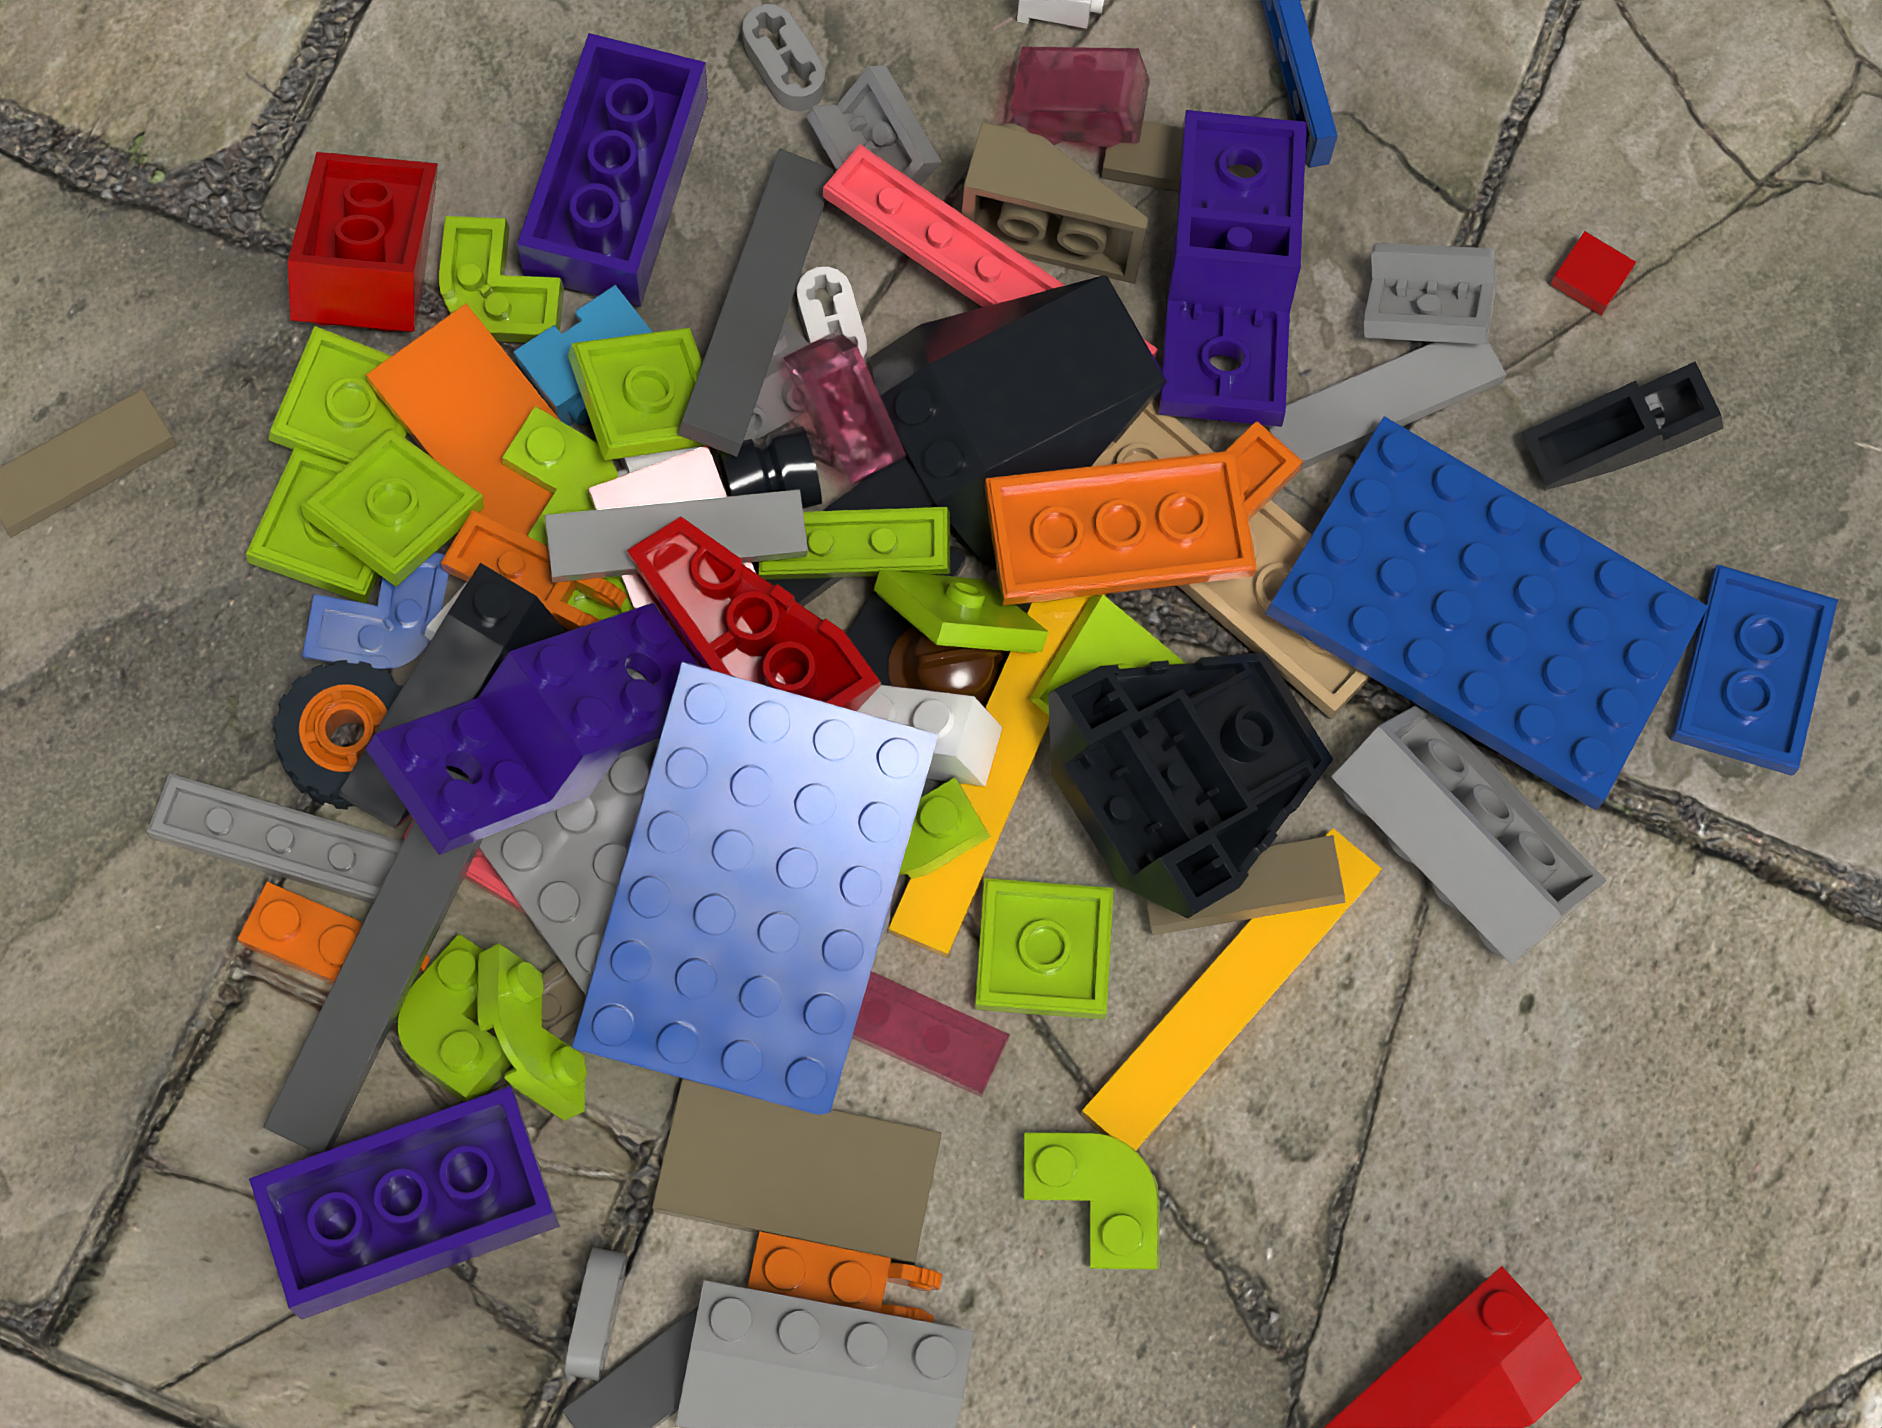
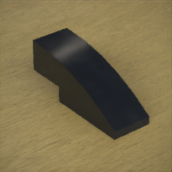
(1624, 427)

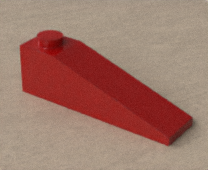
(745, 623)
(1479, 1367)

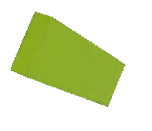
(866, 541)

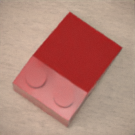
(362, 242)

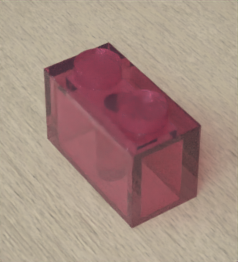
(1081, 94)
(844, 406)

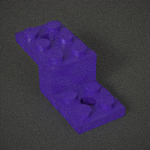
(1233, 268)
(537, 729)

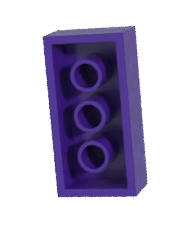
(614, 168)
(403, 1203)

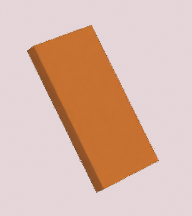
(464, 409)
(1119, 527)

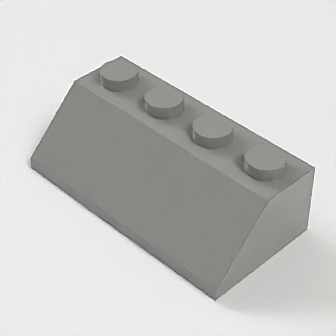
(1467, 830)
(817, 1365)

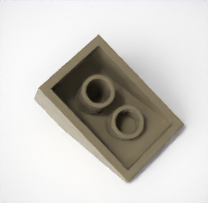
(1050, 205)

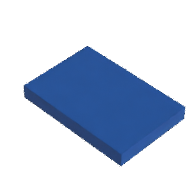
(1754, 670)

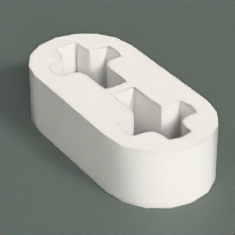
(845, 311)

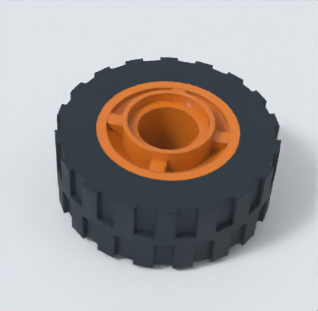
(315, 710)

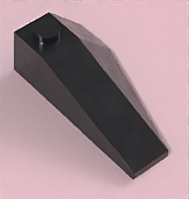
(455, 668)

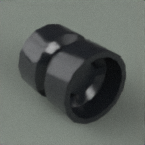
(777, 466)

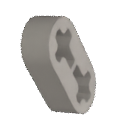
(793, 51)
(596, 1314)

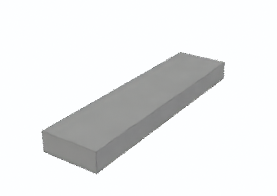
(1397, 389)
(748, 525)
(272, 838)

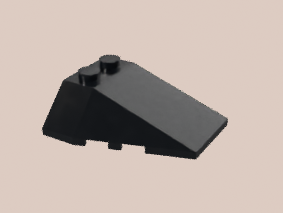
(1014, 393)
(1183, 770)

